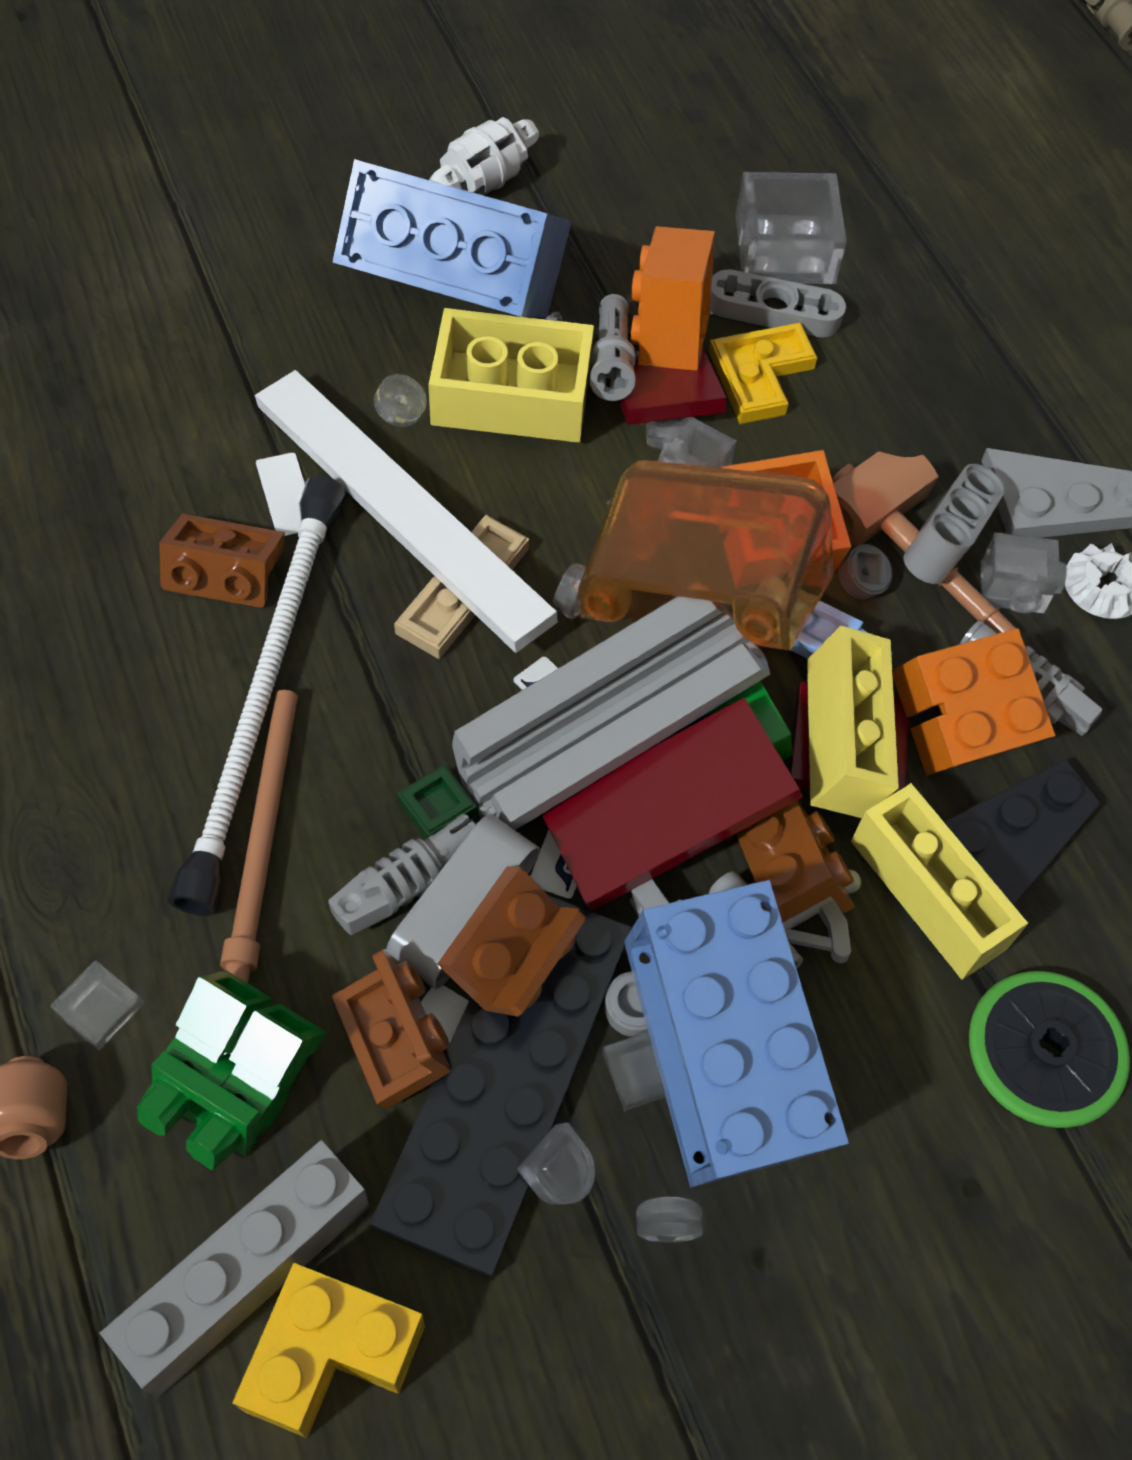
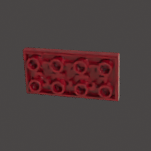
(670, 804)

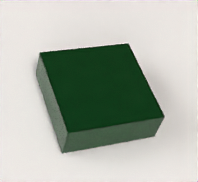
(435, 801)

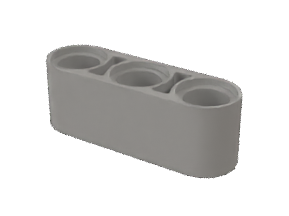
(954, 524)
(456, 895)

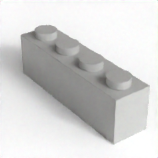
(235, 1270)

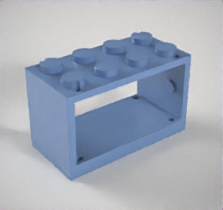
(451, 241)
(732, 1034)

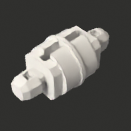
(486, 155)

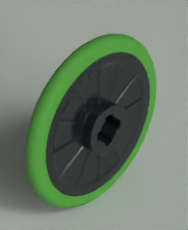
(1027, 1079)

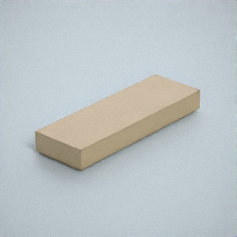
(436, 613)

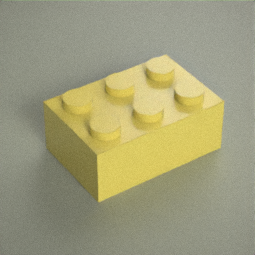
(510, 375)

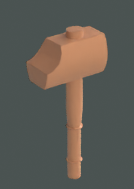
(875, 500)

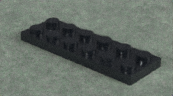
(509, 1076)

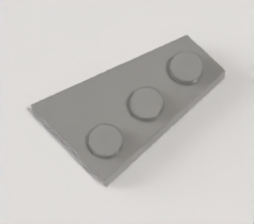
(1059, 495)

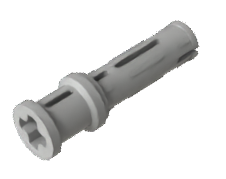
(613, 353)

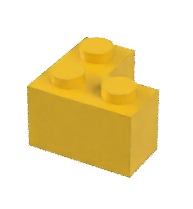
(321, 1329)

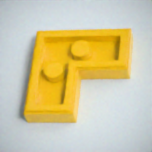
(753, 361)

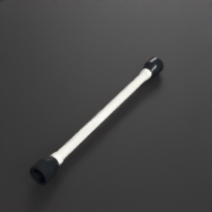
(201, 877)

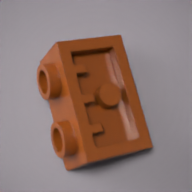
(219, 559)
(511, 944)

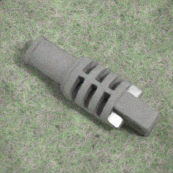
(1060, 692)
(397, 879)

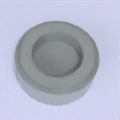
(624, 1006)

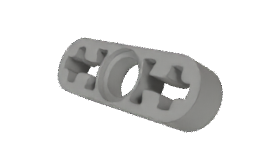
(792, 293)

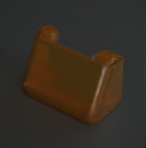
(714, 539)

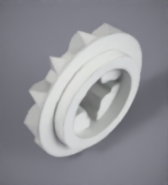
(1084, 576)

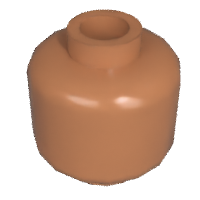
(30, 1107)

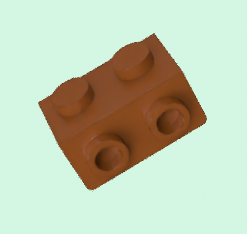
(795, 858)
(391, 1032)

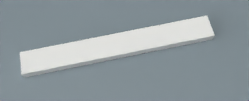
(408, 512)

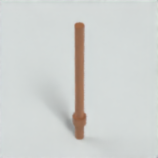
(242, 951)

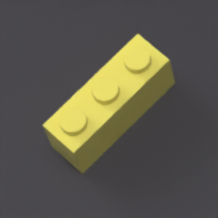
(851, 722)
(937, 881)

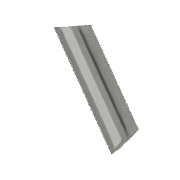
(604, 709)

